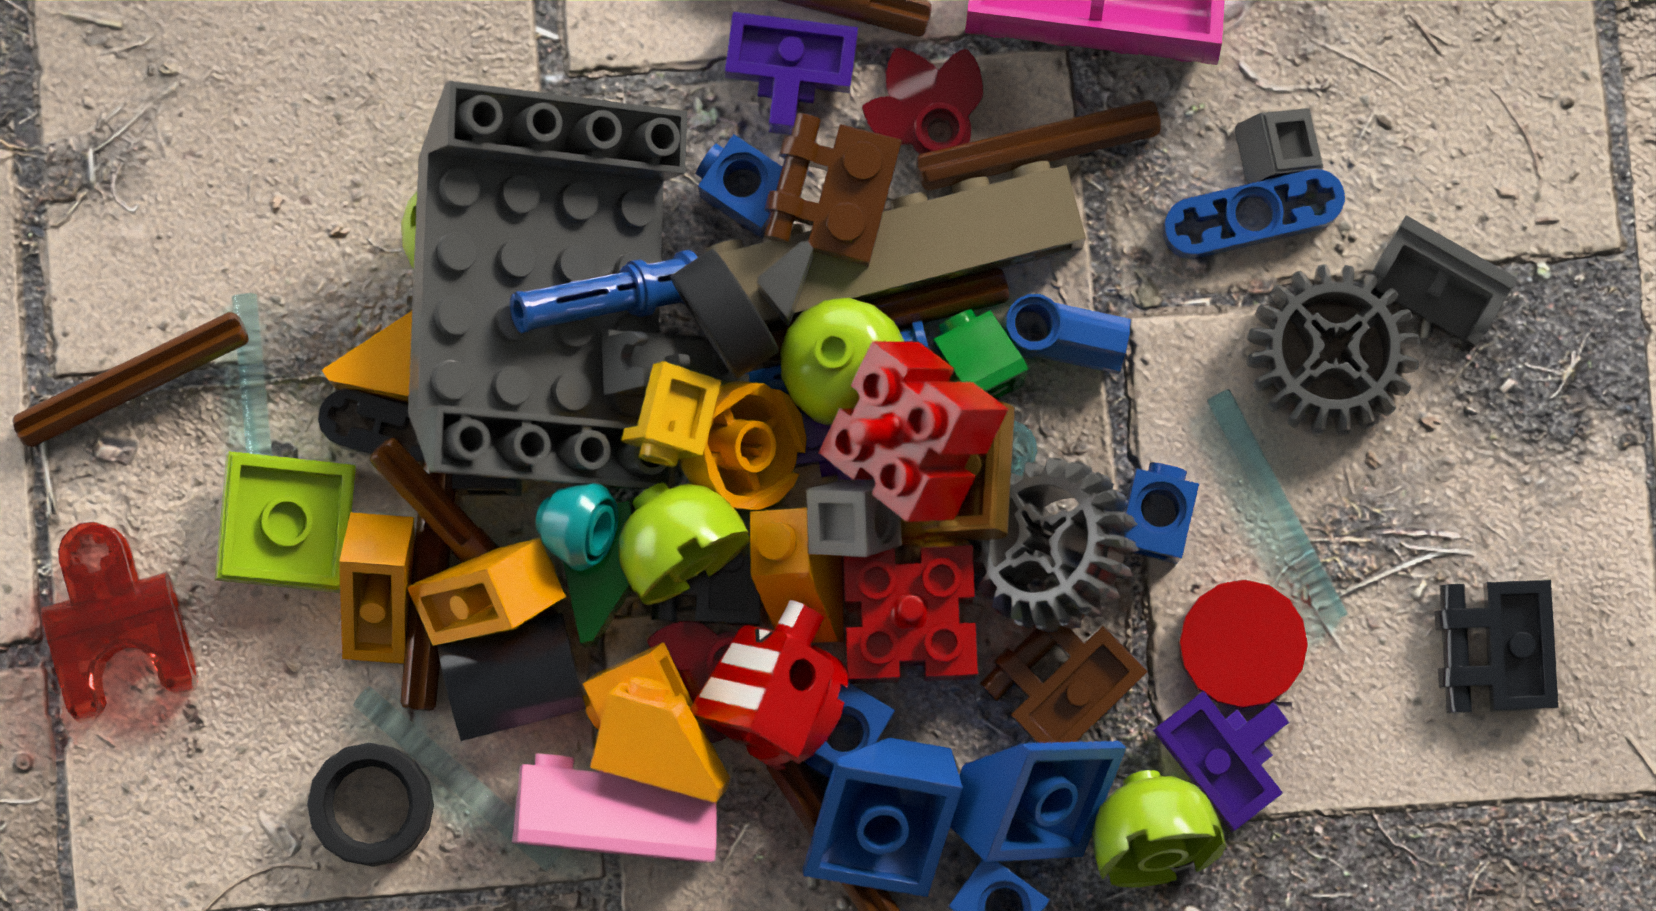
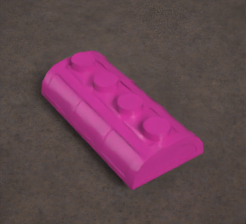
(1144, 27)

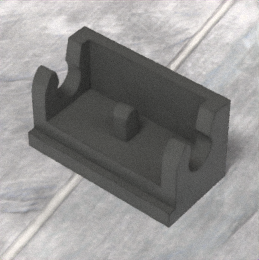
(1442, 281)
(631, 354)

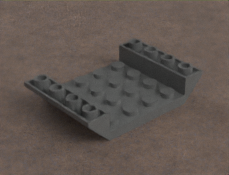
(525, 200)

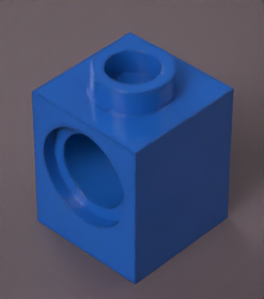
(716, 168)
(1169, 541)
(868, 712)
(993, 876)

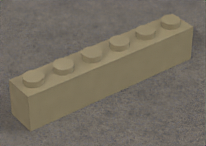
(932, 239)

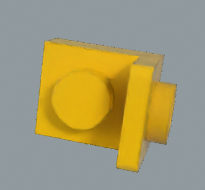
(674, 415)

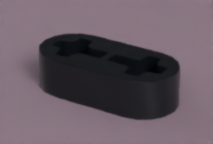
(371, 408)

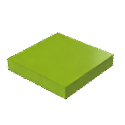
(283, 521)

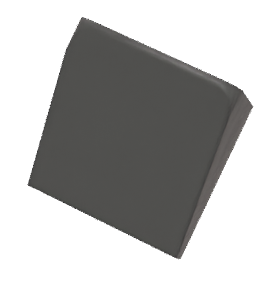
(1278, 144)
(785, 280)

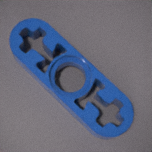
(1302, 217)

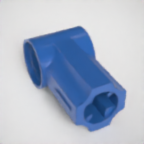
(1073, 334)

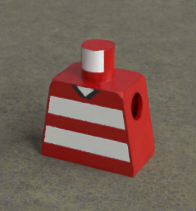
(768, 684)

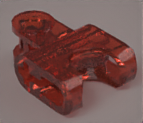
(111, 613)

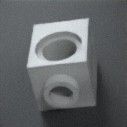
(850, 520)

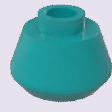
(578, 524)

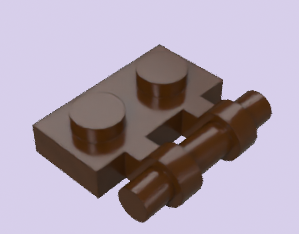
(852, 195)
(1075, 693)

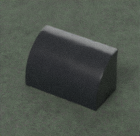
(511, 677)

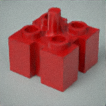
(913, 431)
(911, 615)

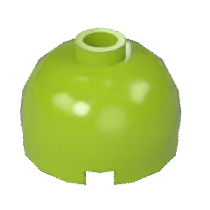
(826, 351)
(676, 538)
(1155, 827)

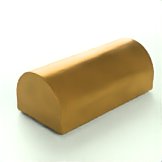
(987, 502)

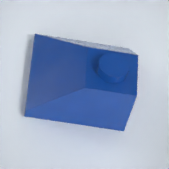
(1035, 799)
(886, 817)

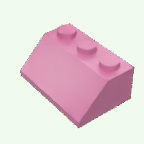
(609, 814)

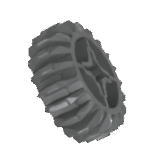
(1314, 327)
(1081, 553)

